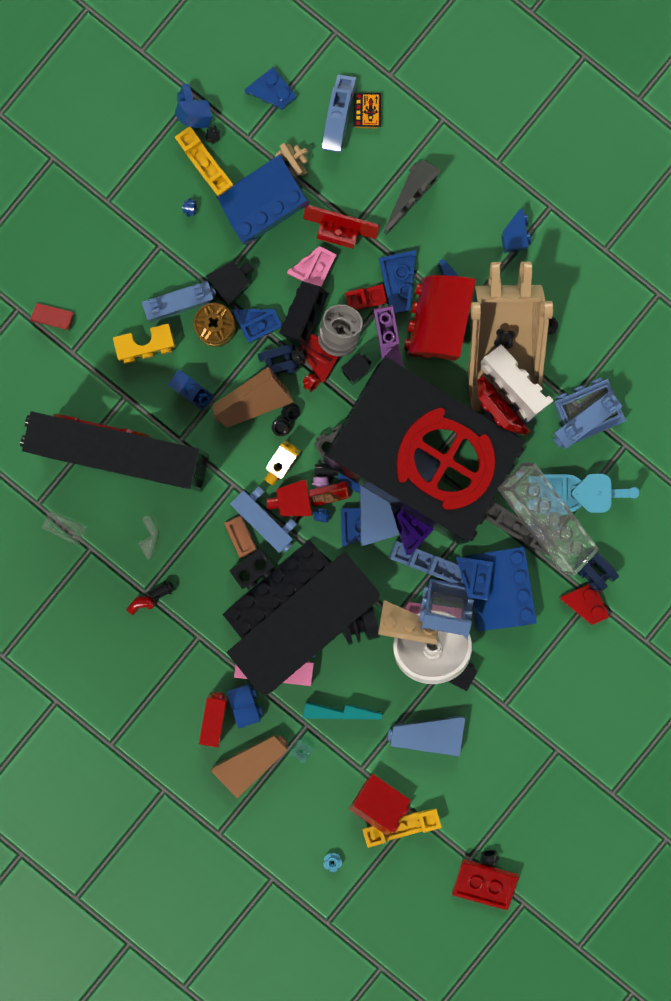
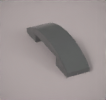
(512, 525)

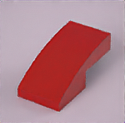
(367, 298)

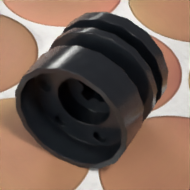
(364, 624)

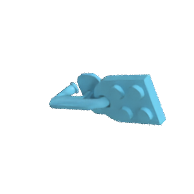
(592, 493)

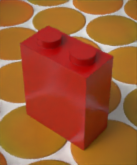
(213, 719)
(380, 805)

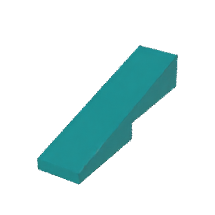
(317, 711)

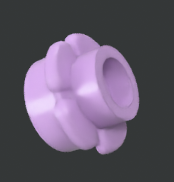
(320, 481)

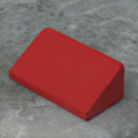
(52, 316)

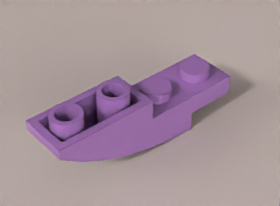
(387, 334)

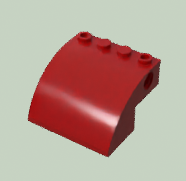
(439, 317)

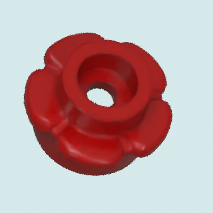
(311, 382)

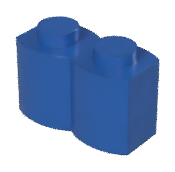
(244, 705)

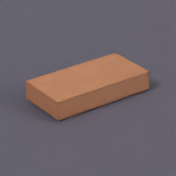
(240, 536)

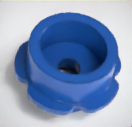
(190, 207)
(321, 515)

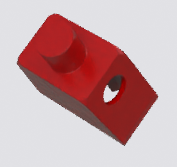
(291, 500)

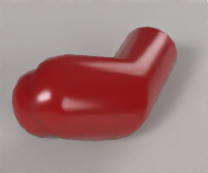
(140, 602)

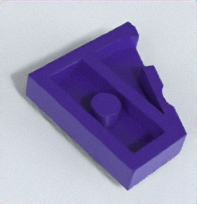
(411, 531)

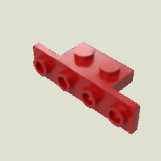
(338, 227)

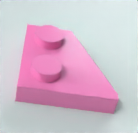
(314, 267)

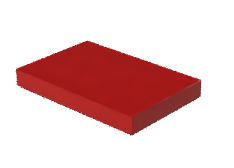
(485, 884)

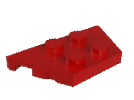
(499, 408)

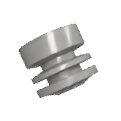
(340, 330)

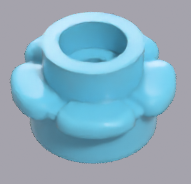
(332, 857)

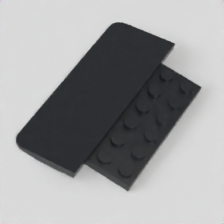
(296, 614)

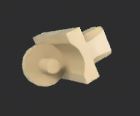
(289, 154)

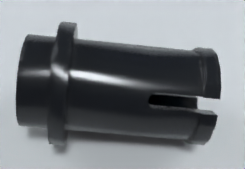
(324, 470)
(162, 590)

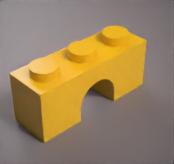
(161, 341)

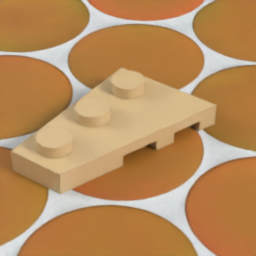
(404, 624)

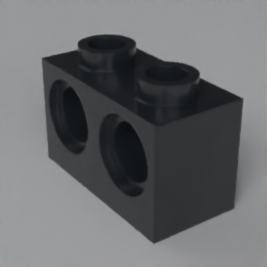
(356, 368)
(249, 565)

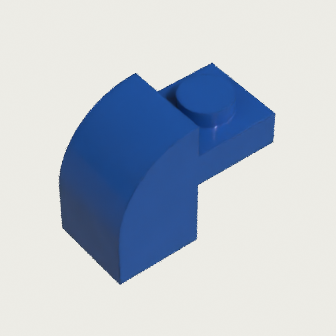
(190, 112)

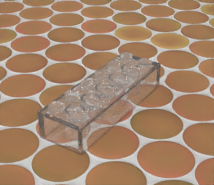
(548, 518)

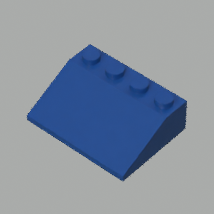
(262, 200)
(510, 591)

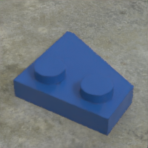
(476, 577)

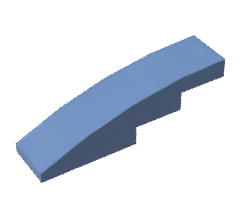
(427, 563)

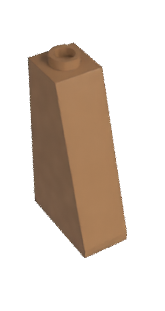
(252, 399)
(248, 765)

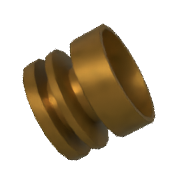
(214, 336)

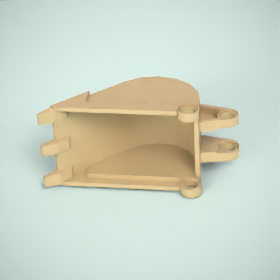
(508, 308)

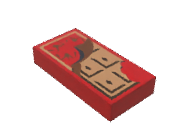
(329, 494)

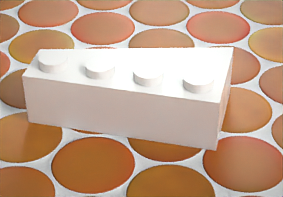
(515, 384)

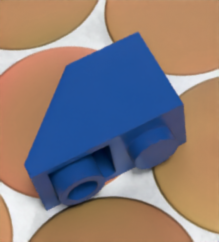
(515, 235)
(190, 390)

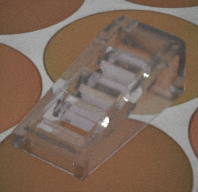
(74, 534)

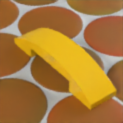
(203, 161)
(409, 824)

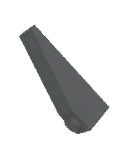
(417, 184)

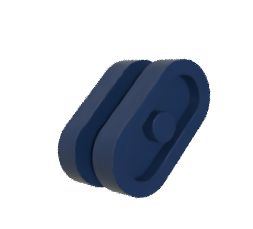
(288, 366)
(597, 582)

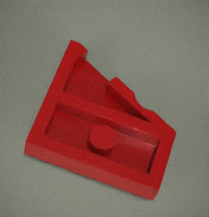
(318, 359)
(586, 604)

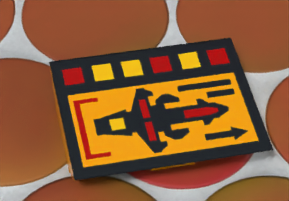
(367, 110)

